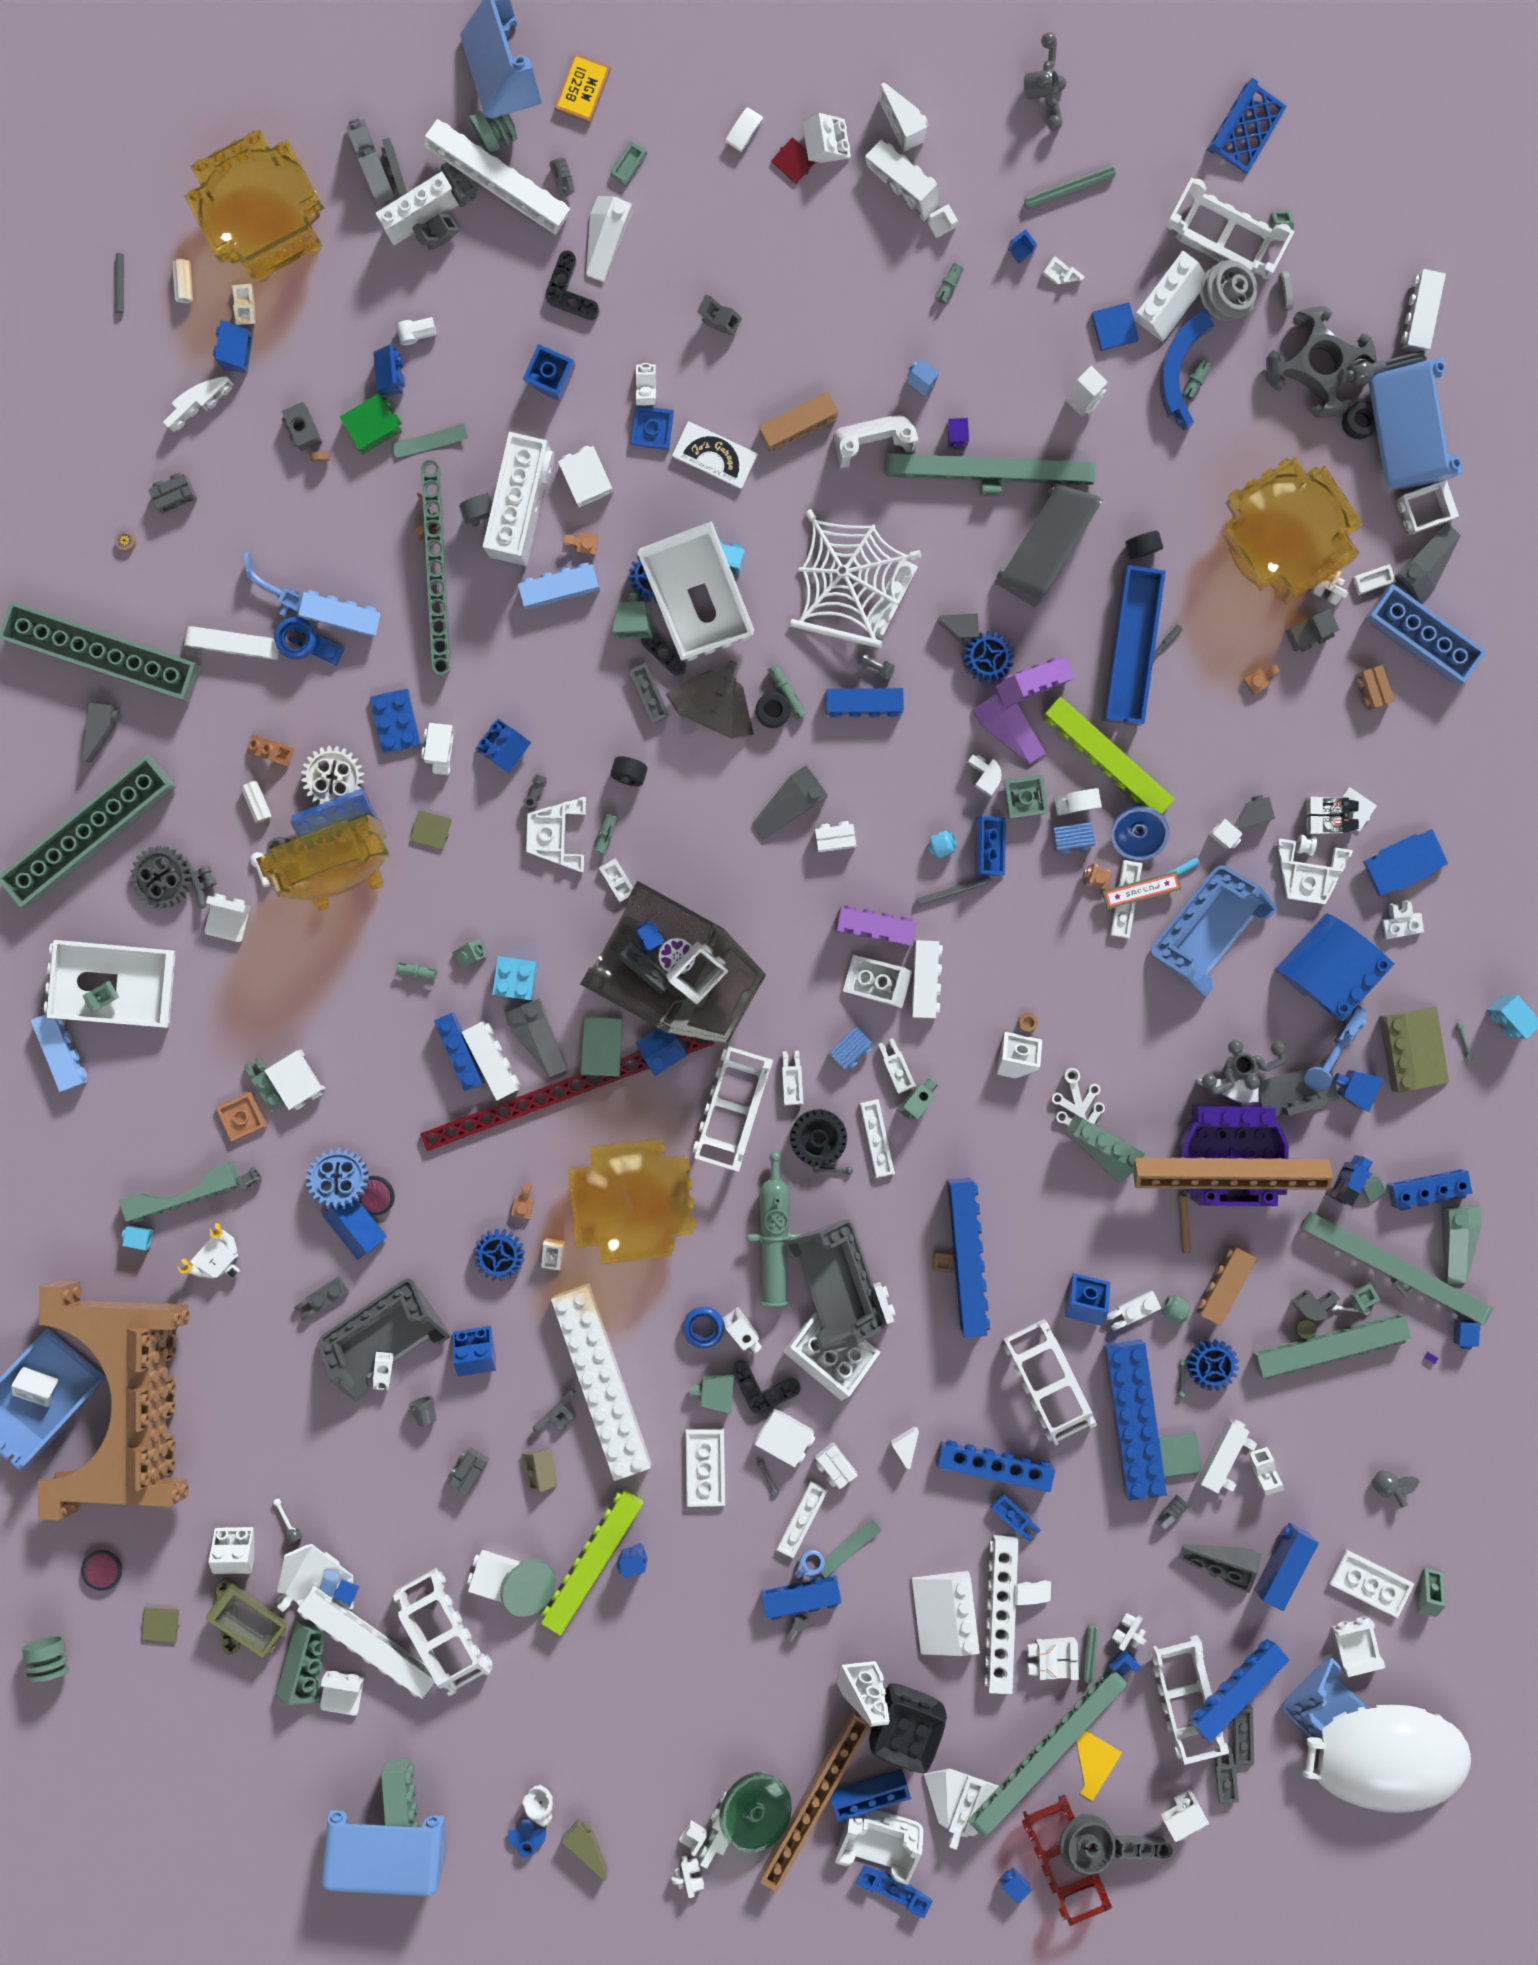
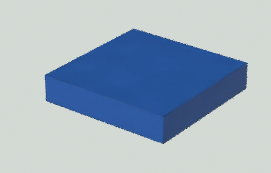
(1115, 326)
(652, 427)

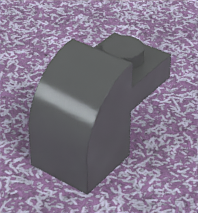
(437, 232)
(718, 316)
(476, 509)
(1313, 1308)

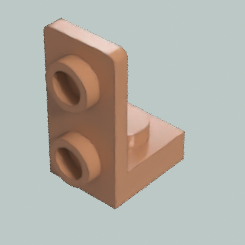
(420, 527)
(270, 750)
(1096, 877)

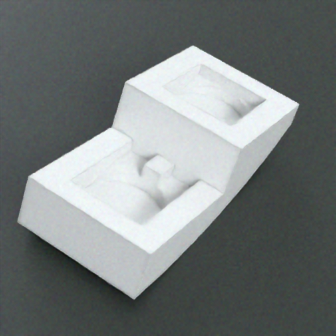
(744, 129)
(244, 304)
(616, 879)
(1032, 1593)

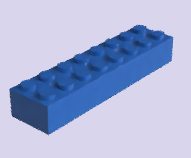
(1134, 645)
(967, 1257)
(1135, 1419)

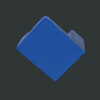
(1022, 246)
(1124, 1662)

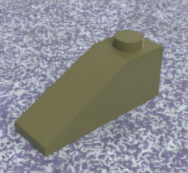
(584, 1845)

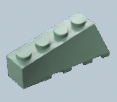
(1109, 1151)
(302, 1665)

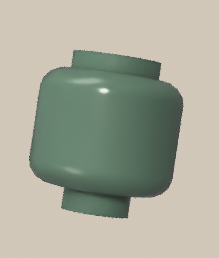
(1176, 1309)

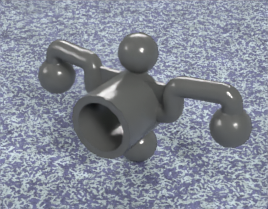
(1047, 82)
(1254, 1064)

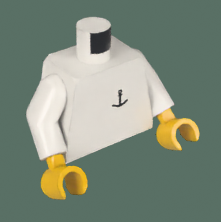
(214, 1257)

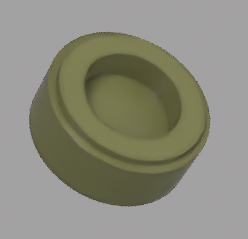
(1305, 1328)

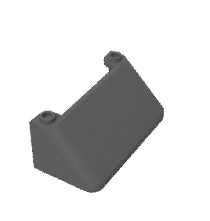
(1048, 543)
(838, 1284)
(388, 1325)

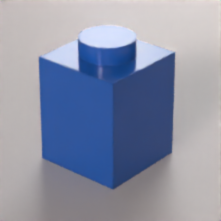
(1466, 1334)
(1015, 1885)

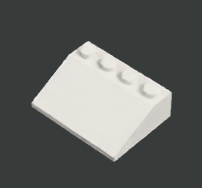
(835, 1369)
(945, 1614)

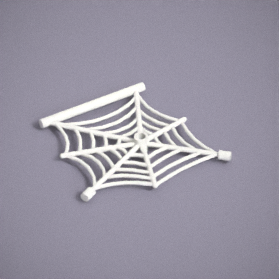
(806, 613)

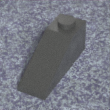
(99, 726)

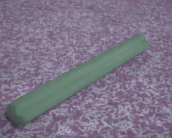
(1070, 187)

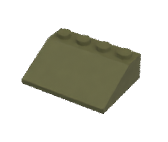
(1414, 1049)

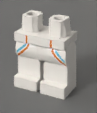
(1054, 1658)

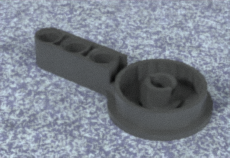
(1105, 1845)

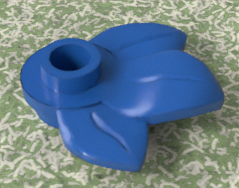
(527, 1835)

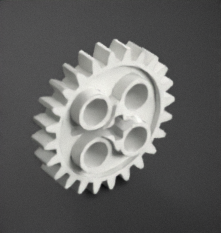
(314, 774)

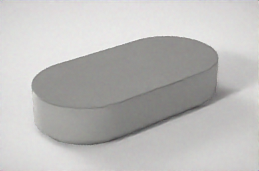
(1285, 291)

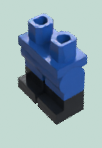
(1351, 1181)

